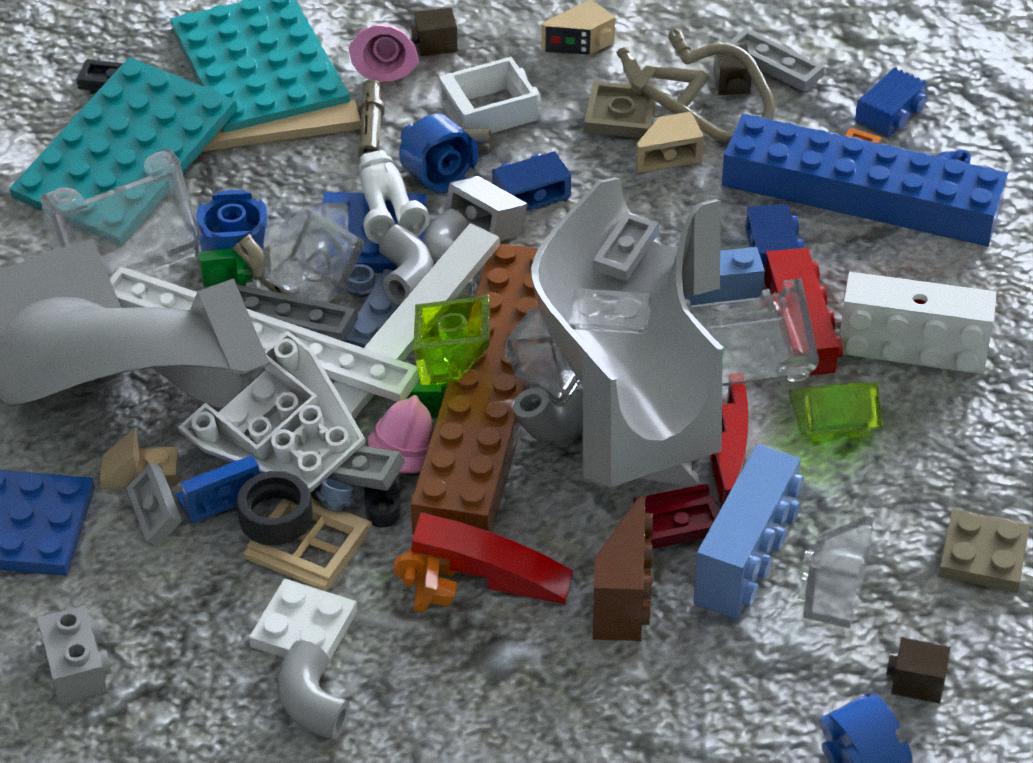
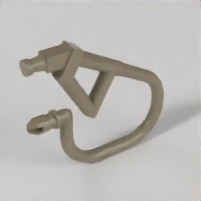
(641, 79)

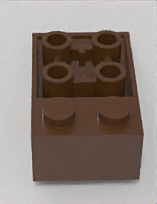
(621, 578)

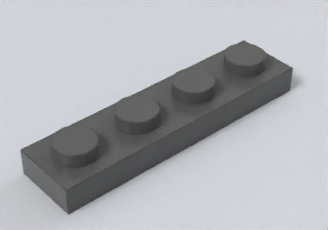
(310, 314)

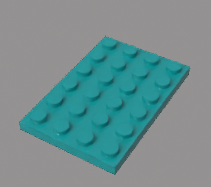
(261, 58)
(123, 125)

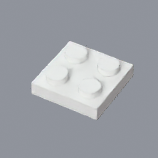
(302, 614)

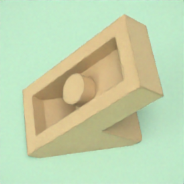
(127, 460)

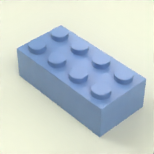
(748, 532)

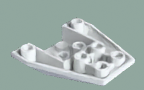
(283, 418)

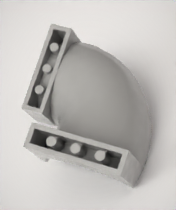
(69, 329)
(647, 395)

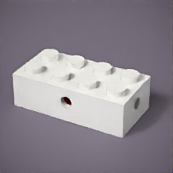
(917, 322)

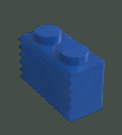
(891, 102)
(535, 180)
(772, 229)

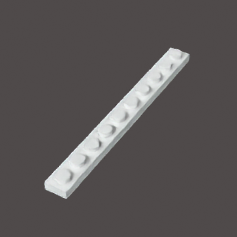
(340, 359)

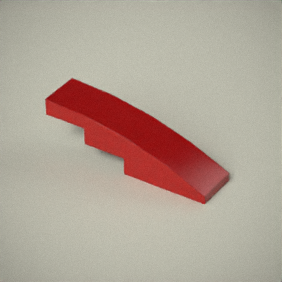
(731, 460)
(485, 554)

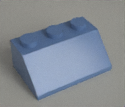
(739, 277)

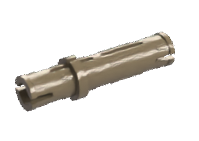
(371, 111)

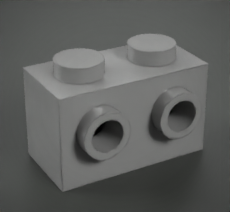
(487, 206)
(73, 654)

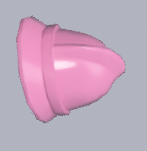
(383, 53)
(405, 429)

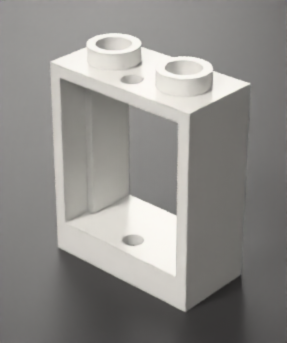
(481, 80)

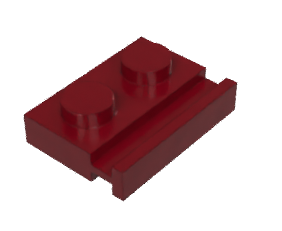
(680, 515)

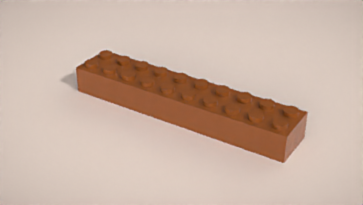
(476, 421)

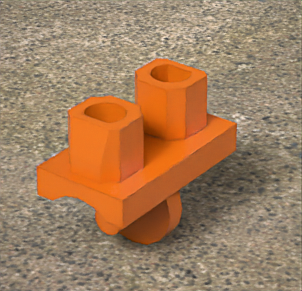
(425, 571)

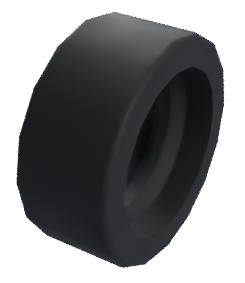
(274, 530)

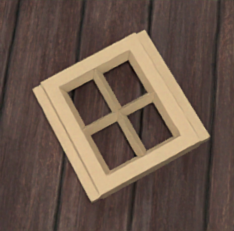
(303, 570)

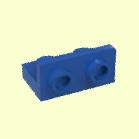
(216, 489)

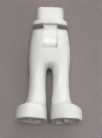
(384, 182)

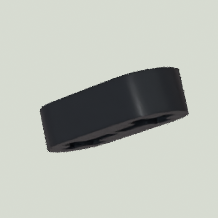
(374, 496)

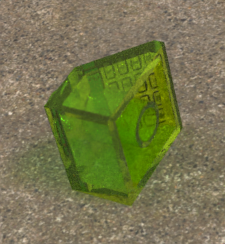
(450, 337)
(837, 409)

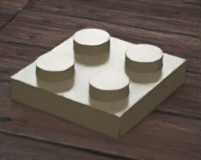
(618, 111)
(984, 550)

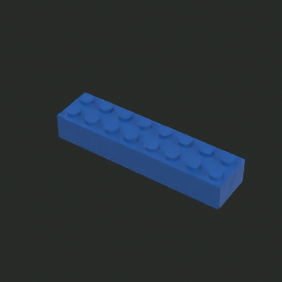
(864, 179)

